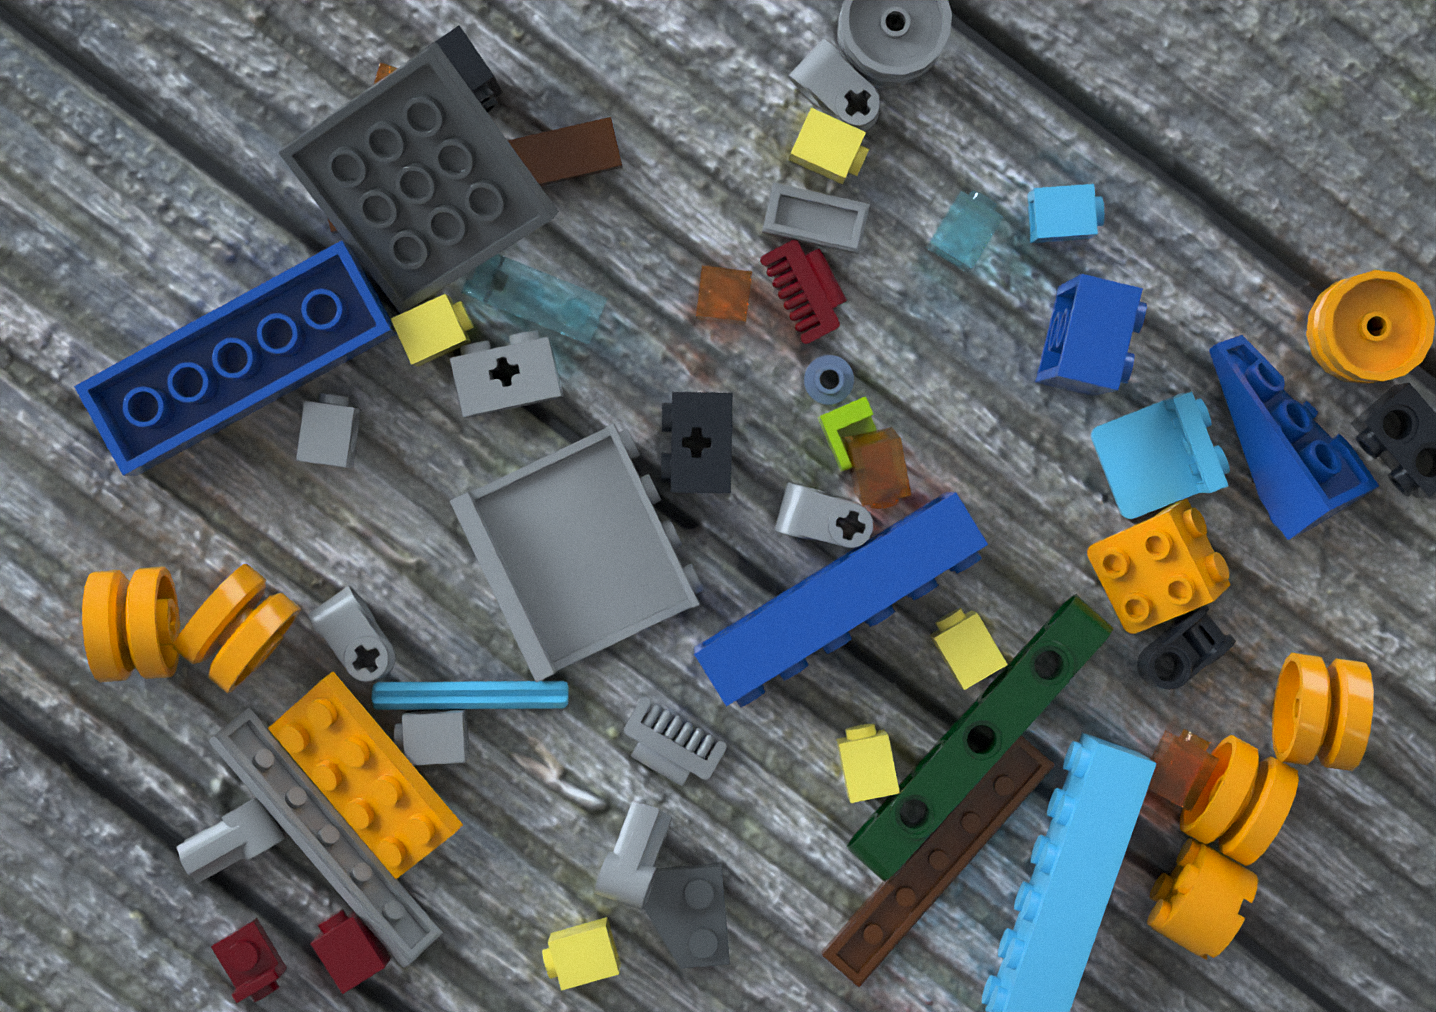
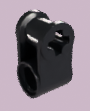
(1193, 644)

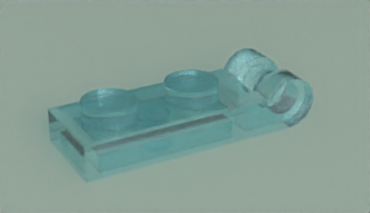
(538, 298)

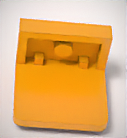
(1160, 567)

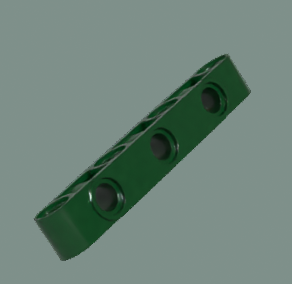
(1007, 709)

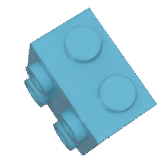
(1160, 455)

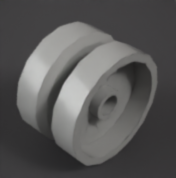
(888, 55)

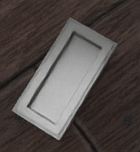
(815, 218)

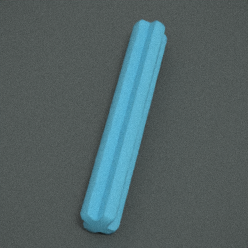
(470, 695)

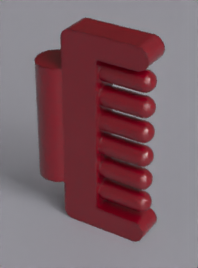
(817, 284)

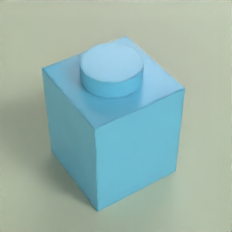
(1064, 213)

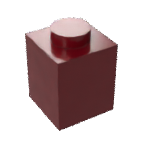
(349, 950)

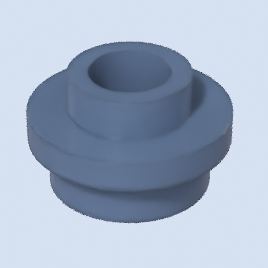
(817, 391)

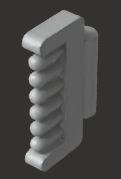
(670, 756)

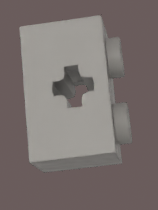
(483, 394)

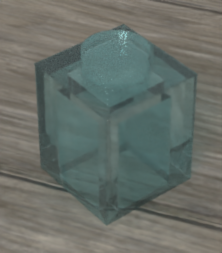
(965, 230)

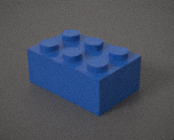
(1091, 335)

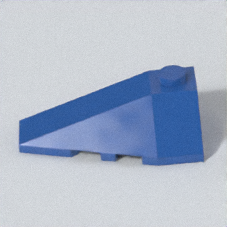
(1292, 460)

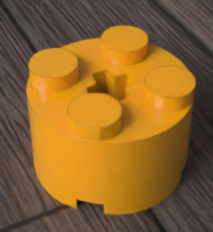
(1201, 899)

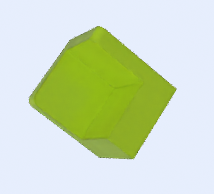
(845, 422)

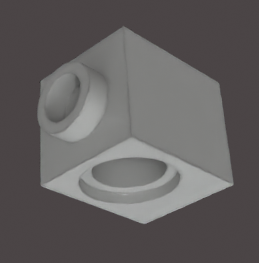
(329, 431)
(433, 736)

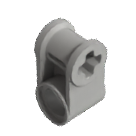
(831, 81)
(814, 514)
(349, 627)

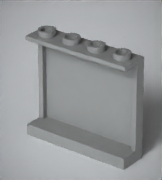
(577, 551)

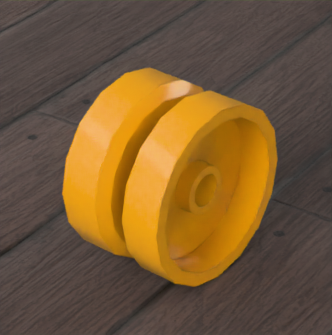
(1400, 331)
(231, 623)
(130, 624)
(1322, 711)
(1242, 801)

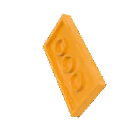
(365, 775)

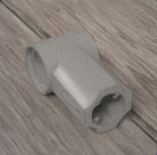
(239, 835)
(630, 868)

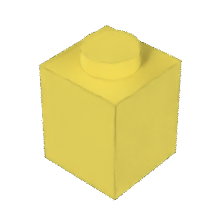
(829, 147)
(433, 329)
(967, 647)
(867, 763)
(582, 954)

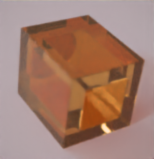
(723, 295)
(878, 468)
(1181, 768)

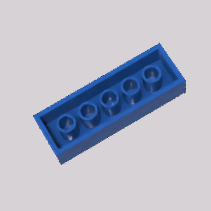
(236, 359)
(840, 597)

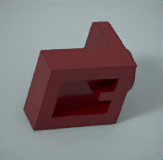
(250, 961)

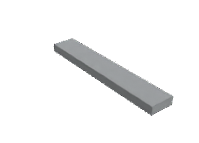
(325, 837)

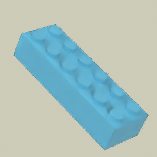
(1070, 879)

